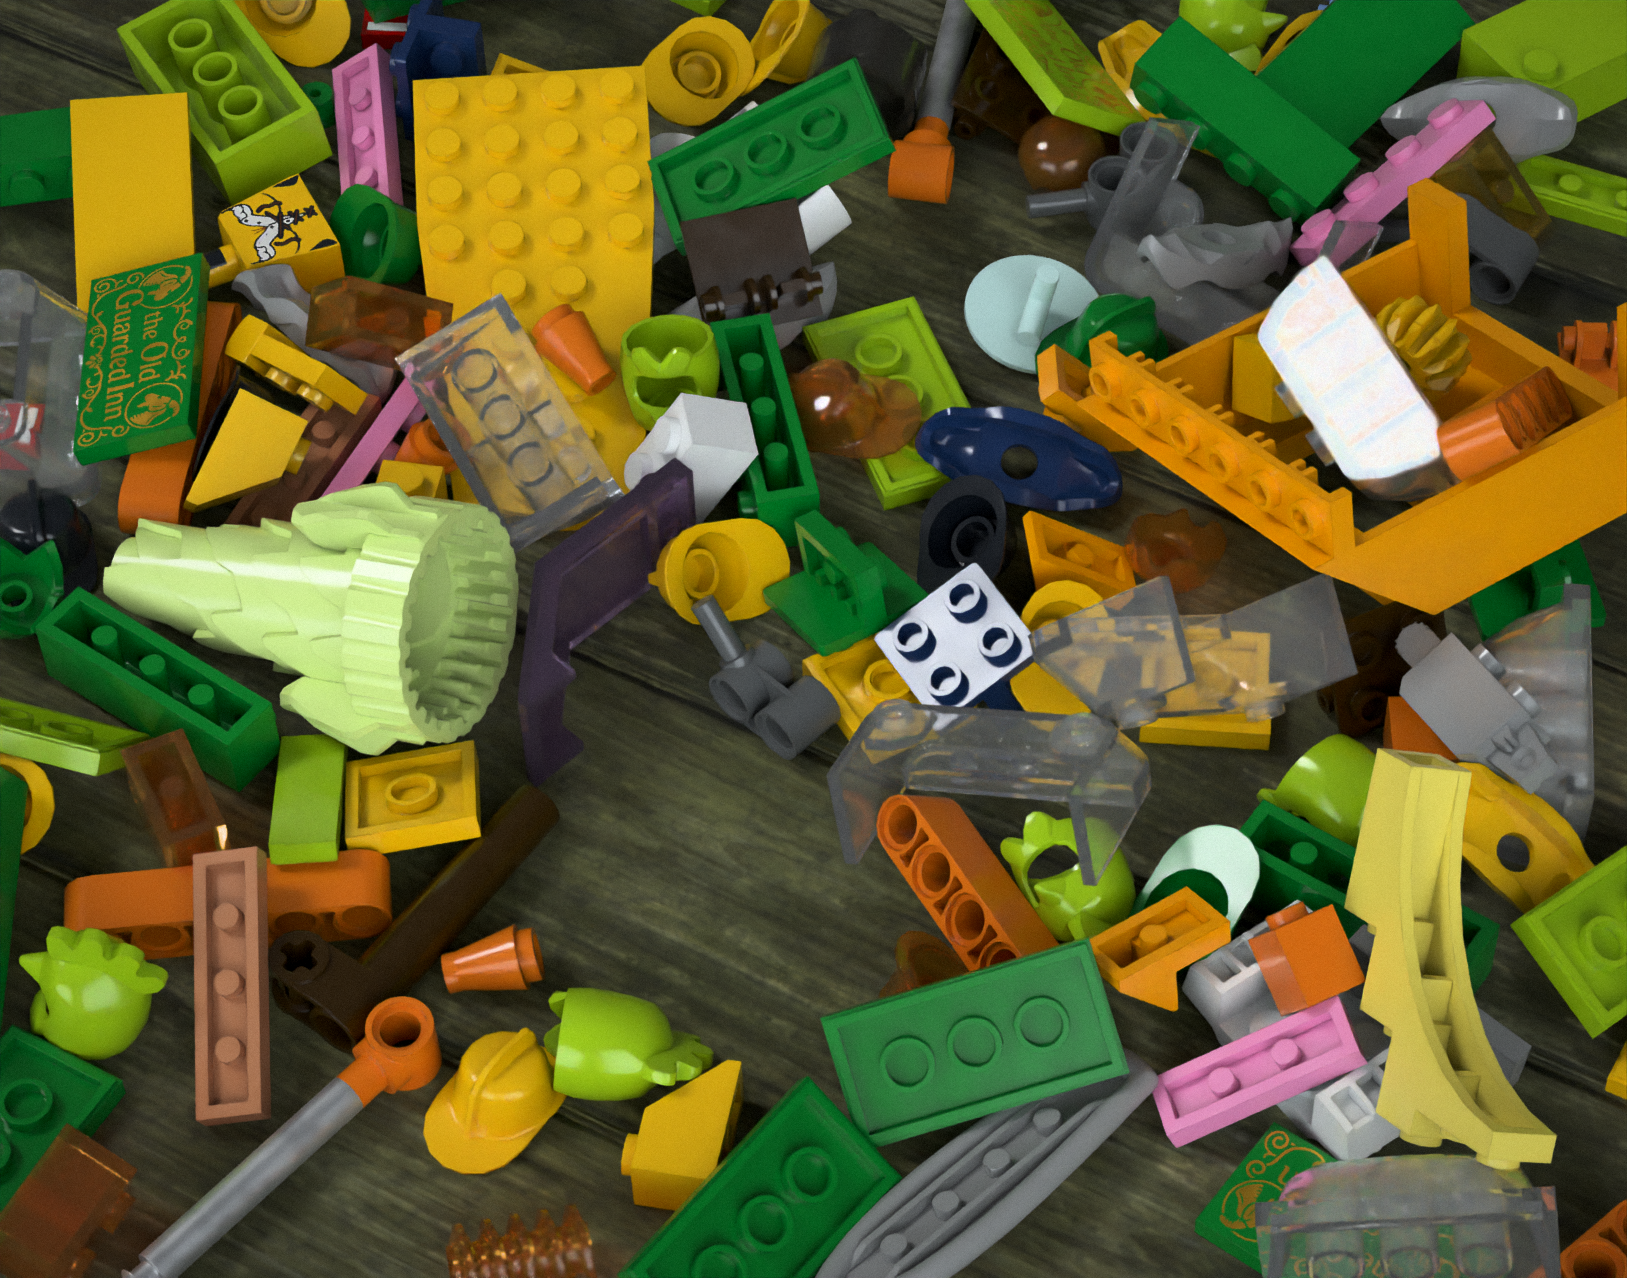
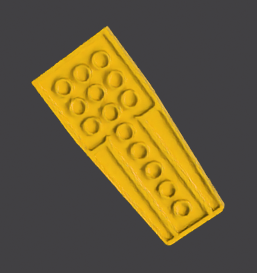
(551, 202)

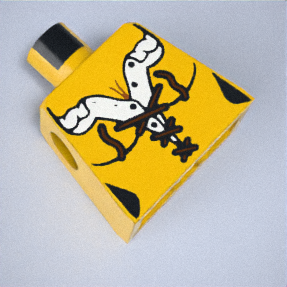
(277, 228)

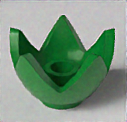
(32, 578)

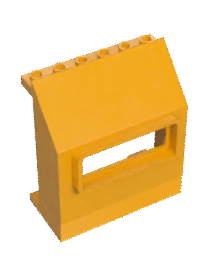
(1445, 542)

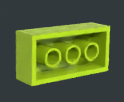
(1557, 44)
(245, 107)

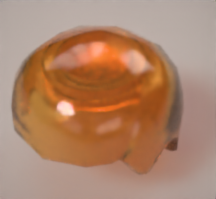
(1059, 153)
(1174, 548)

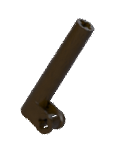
(338, 993)

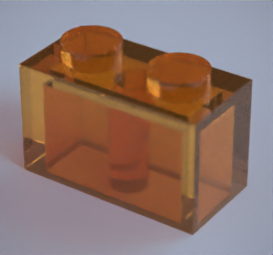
(371, 320)
(174, 799)
(63, 1209)

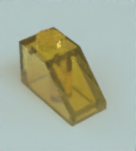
(1491, 176)

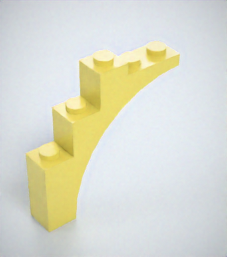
(1417, 984)

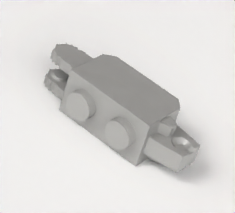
(1471, 711)

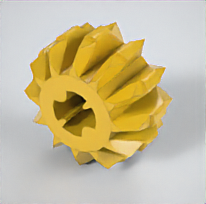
(1426, 344)

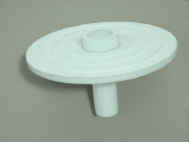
(1021, 303)

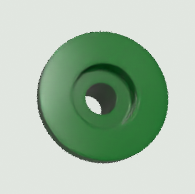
(322, 98)

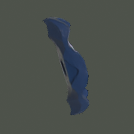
(1069, 471)

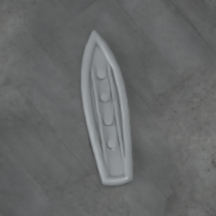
(986, 1181)

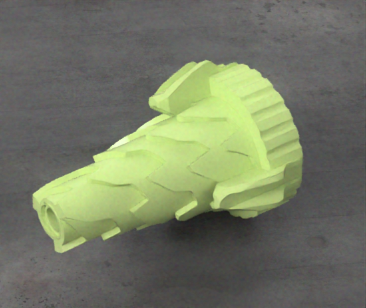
(368, 594)

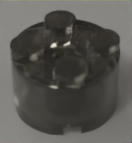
(888, 56)

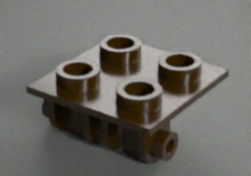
(994, 95)
(753, 264)
(1363, 698)

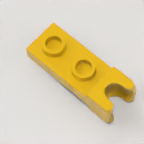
(289, 367)

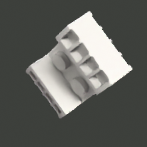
(1337, 1113)

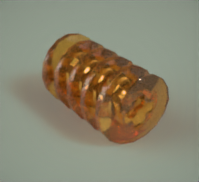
(521, 1253)

